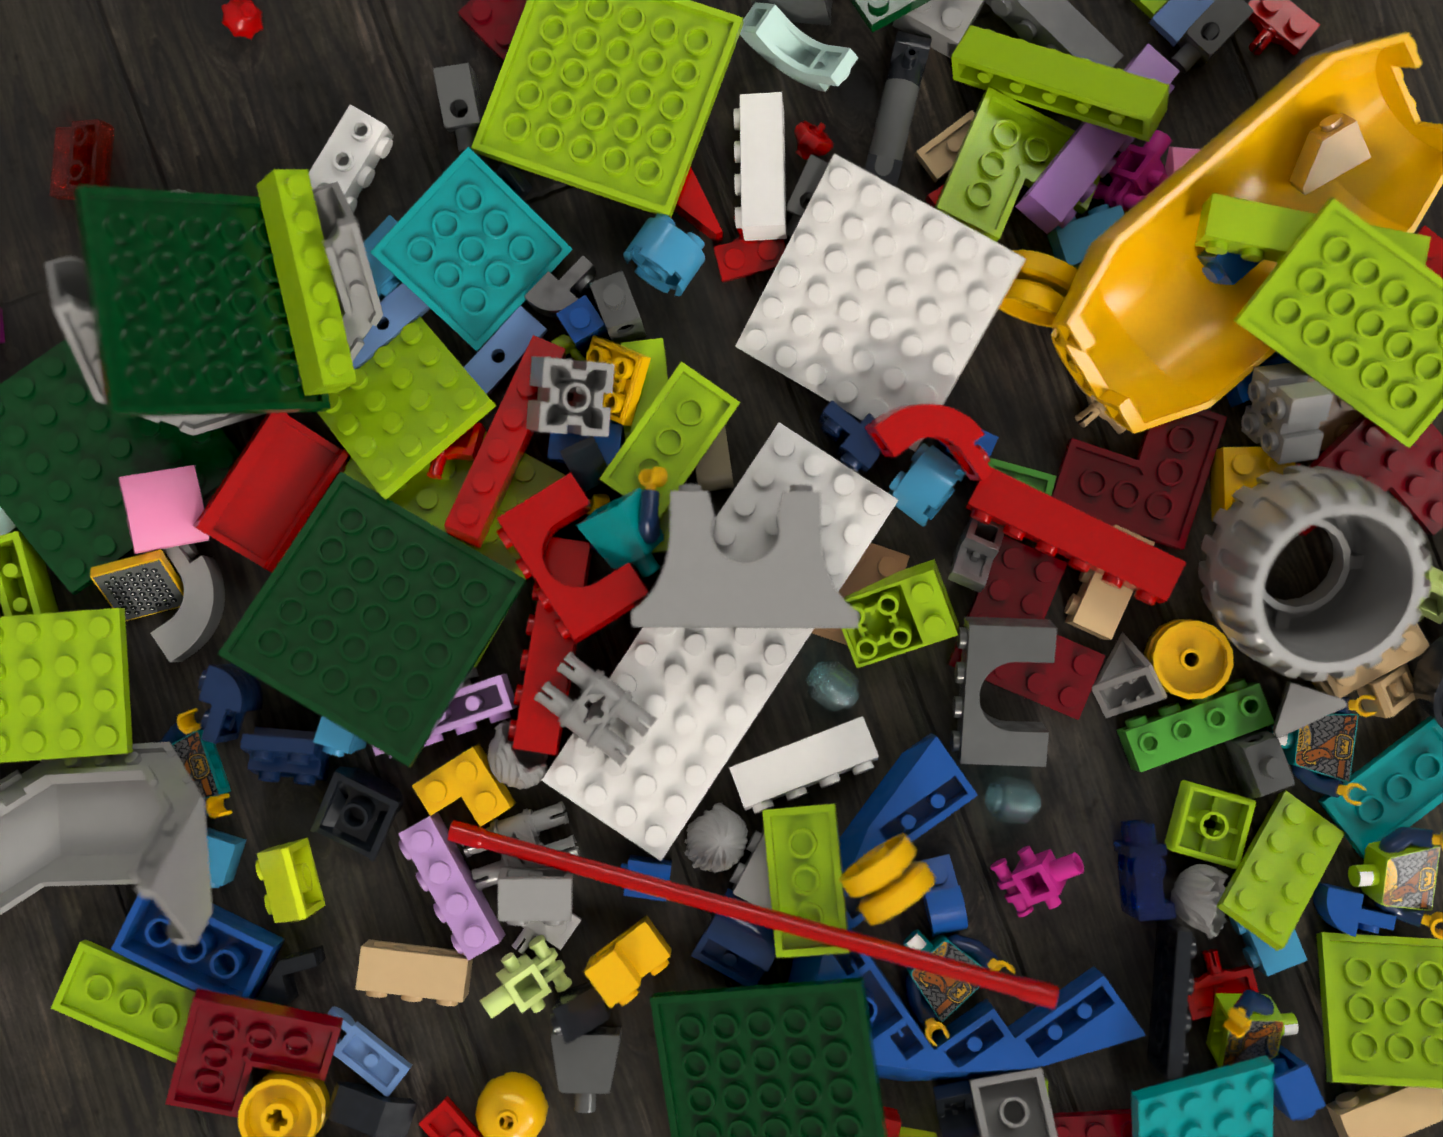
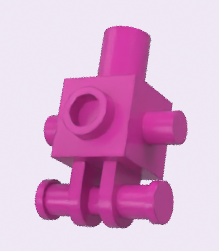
(1135, 173)
(1036, 878)

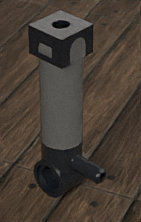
(897, 106)

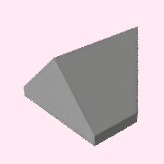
(1126, 680)
(1301, 707)

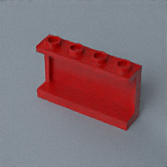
(271, 489)

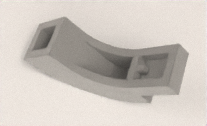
(200, 606)

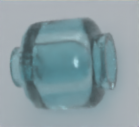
(833, 685)
(1012, 800)

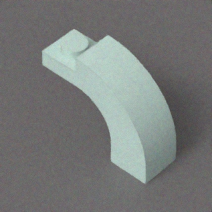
(793, 51)

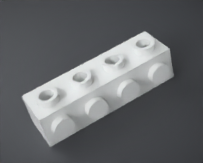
(352, 154)
(762, 166)
(803, 764)

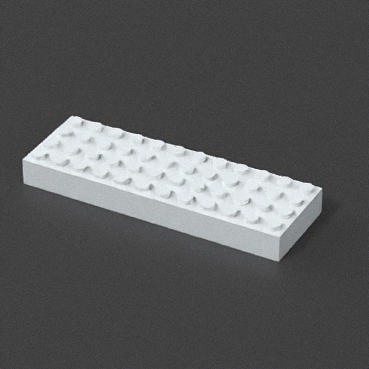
(714, 680)

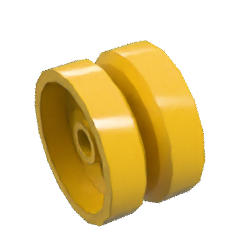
(1038, 288)
(1210, 659)
(887, 879)
(284, 1107)

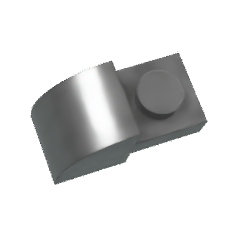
(553, 295)
(976, 554)

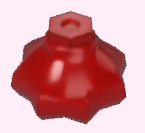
(242, 18)
(812, 140)

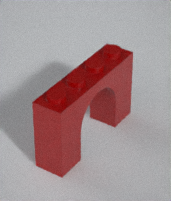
(529, 530)

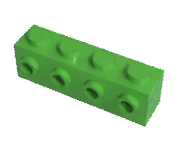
(1194, 726)

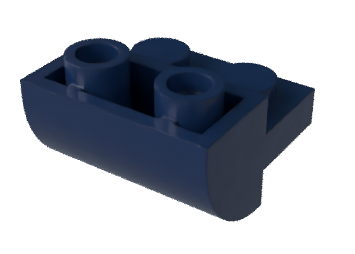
(859, 448)
(231, 696)
(285, 754)
(736, 947)

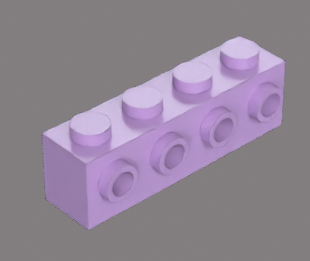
(472, 703)
(452, 886)

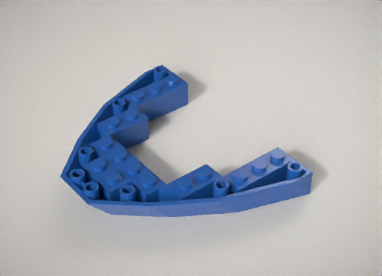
(1088, 1014)

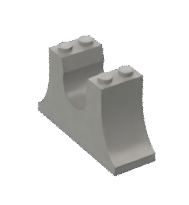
(777, 591)

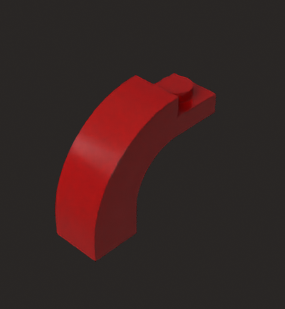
(907, 424)

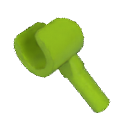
(567, 343)

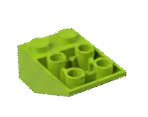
(900, 614)

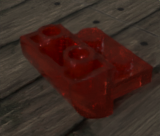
(81, 157)

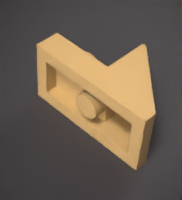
(1392, 692)

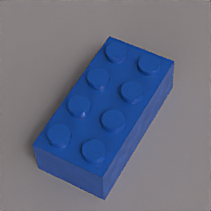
(227, 959)

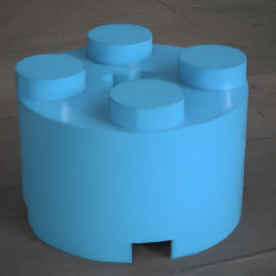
(665, 254)
(926, 484)

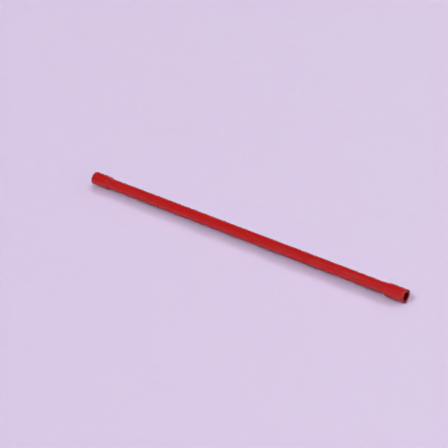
(1023, 988)

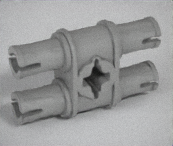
(574, 713)
(526, 828)

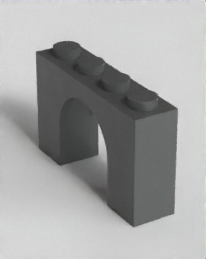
(985, 646)

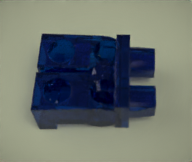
(1142, 872)

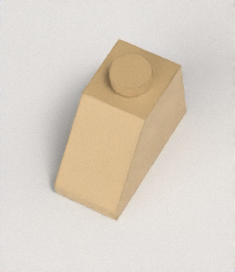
(1329, 152)

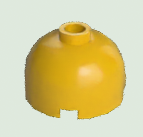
(511, 1107)

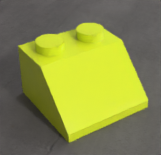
(290, 881)

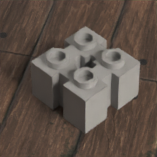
(585, 412)
(1286, 413)

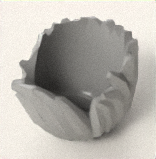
(513, 766)
(716, 839)
(1197, 897)

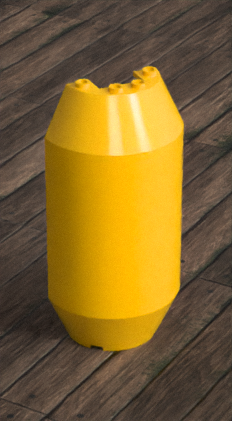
(1141, 314)

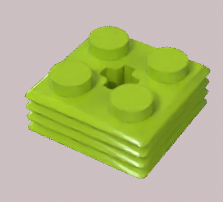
(1219, 844)

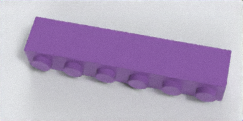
(1086, 156)

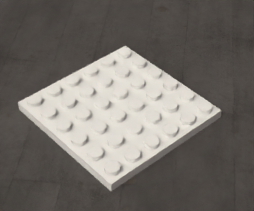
(877, 296)

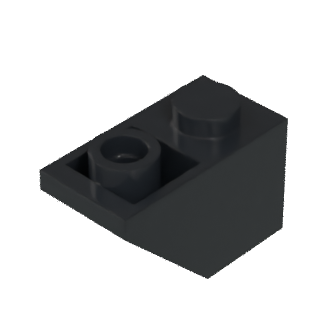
(578, 1011)

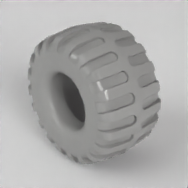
(1358, 605)

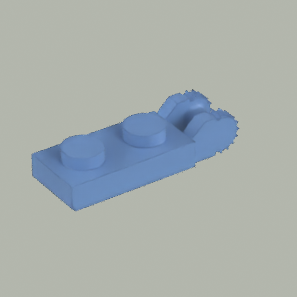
(369, 1055)

